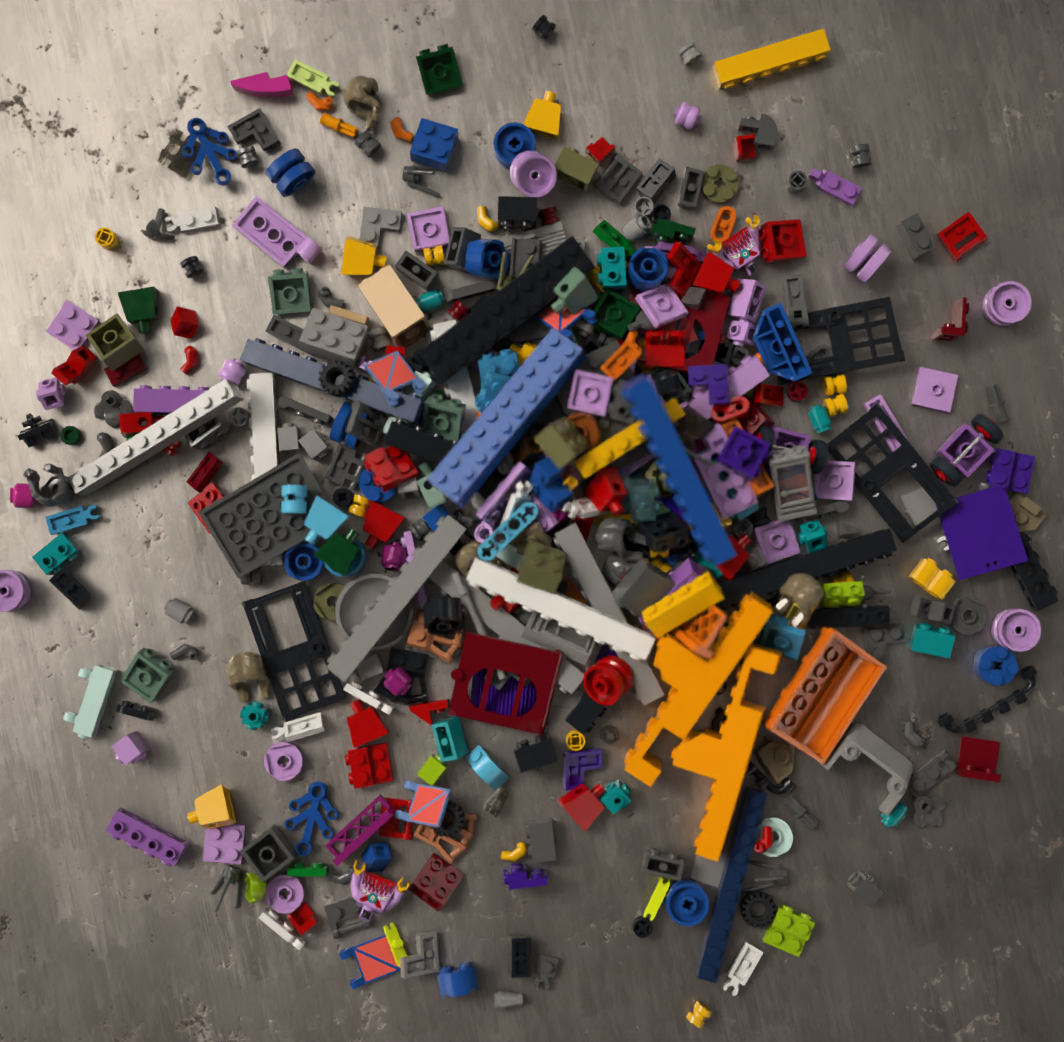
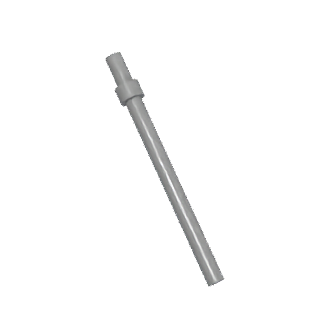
(463, 592)

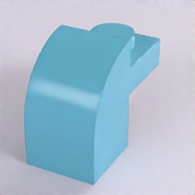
(486, 767)

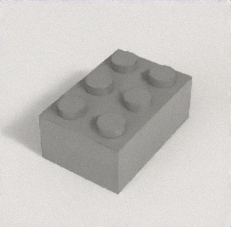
(333, 337)

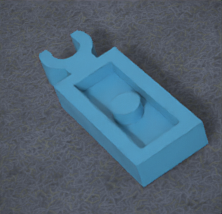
(70, 519)

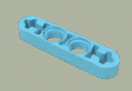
(510, 533)

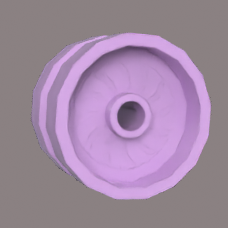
(543, 178)
(866, 257)
(995, 306)
(17, 589)
(1023, 638)

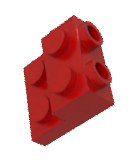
(782, 240)
(389, 467)
(369, 765)

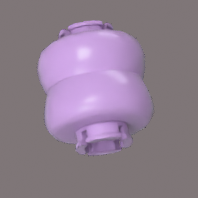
(687, 115)
(232, 371)

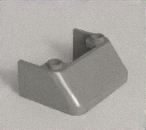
(860, 740)

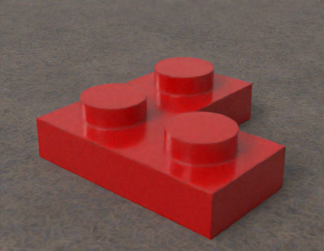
(686, 266)

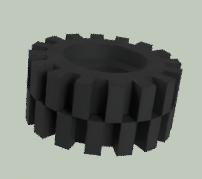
(345, 386)
(458, 823)
(762, 920)

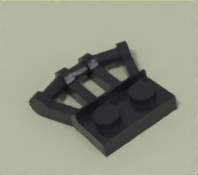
(415, 665)

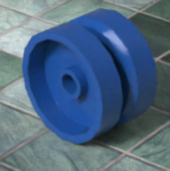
(512, 135)
(290, 172)
(340, 424)
(689, 913)

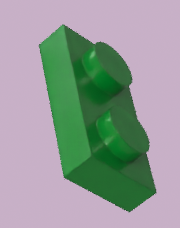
(315, 869)

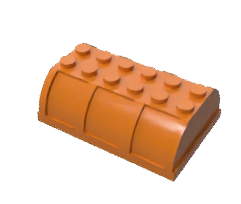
(824, 695)

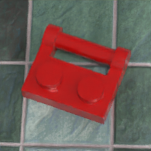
(959, 230)
(391, 826)

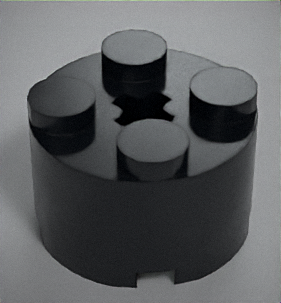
(443, 615)

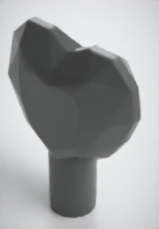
(641, 322)

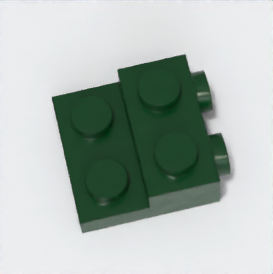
(438, 69)
(667, 231)
(614, 314)

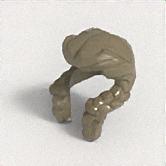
(362, 90)
(467, 553)
(804, 592)
(247, 667)

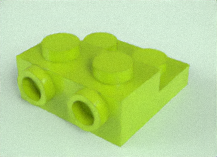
(842, 594)
(789, 930)

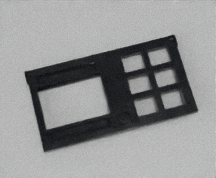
(840, 341)
(888, 468)
(287, 659)

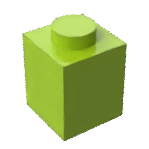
(432, 769)

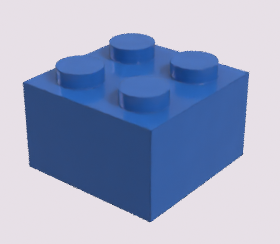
(434, 144)

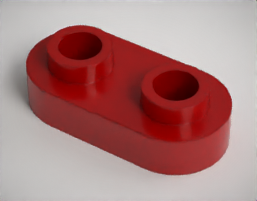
(730, 411)

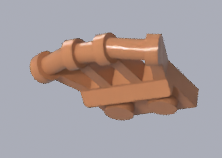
(421, 639)
(427, 834)

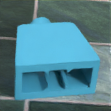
(323, 520)

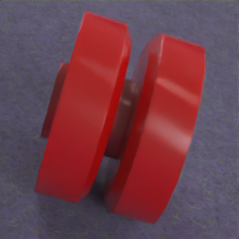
(608, 680)

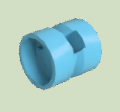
(296, 506)

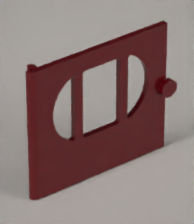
(711, 318)
(494, 653)

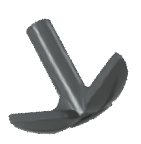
(153, 227)
(467, 522)

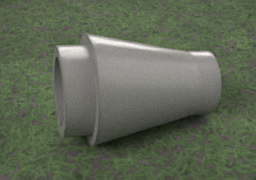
(506, 1000)

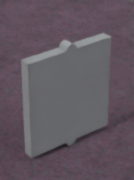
(918, 505)
(708, 870)

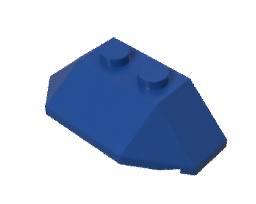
(779, 345)

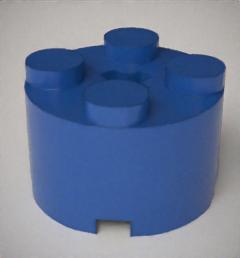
(485, 258)
(637, 268)
(372, 492)
(294, 562)
(1006, 665)
(458, 980)

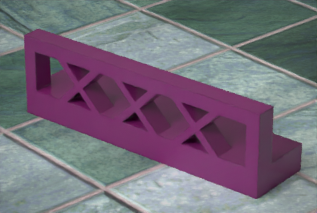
(361, 837)

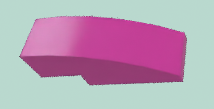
(263, 86)

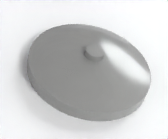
(358, 597)

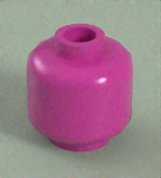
(21, 496)

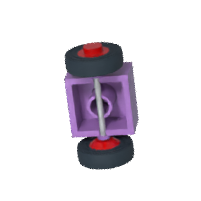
(785, 439)
(965, 450)

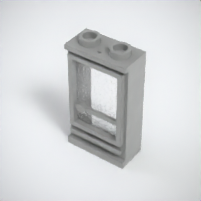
(792, 483)
(554, 636)

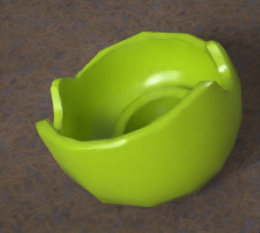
(255, 888)

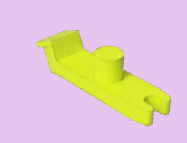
(657, 897)
(395, 943)

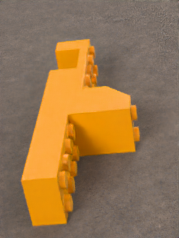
(693, 681)
(726, 753)

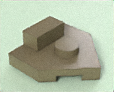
(1026, 512)
(532, 533)
(776, 759)

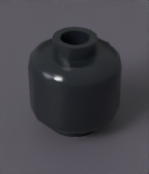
(667, 383)

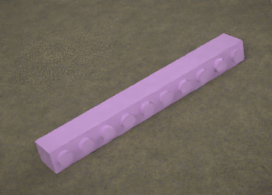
(739, 382)

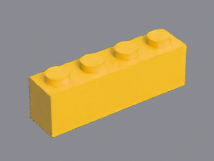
(682, 604)

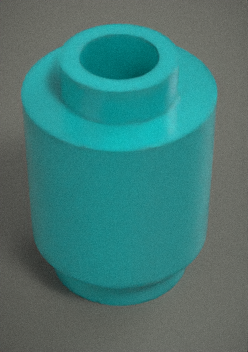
(430, 300)
(820, 418)
(895, 816)

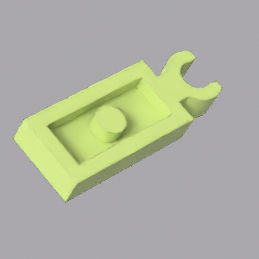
(311, 78)

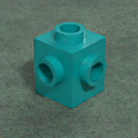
(813, 536)
(261, 712)
(616, 796)

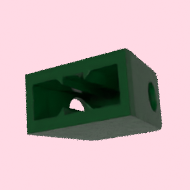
(140, 307)
(339, 551)

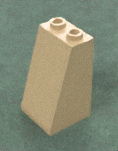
(395, 307)

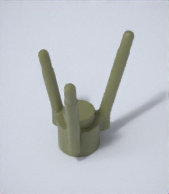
(505, 279)

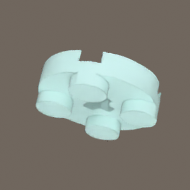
(784, 834)

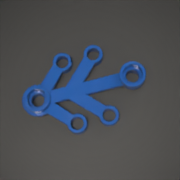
(208, 148)
(312, 814)

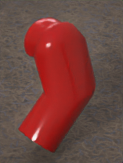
(191, 359)
(766, 841)

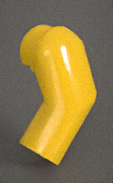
(484, 221)
(515, 855)

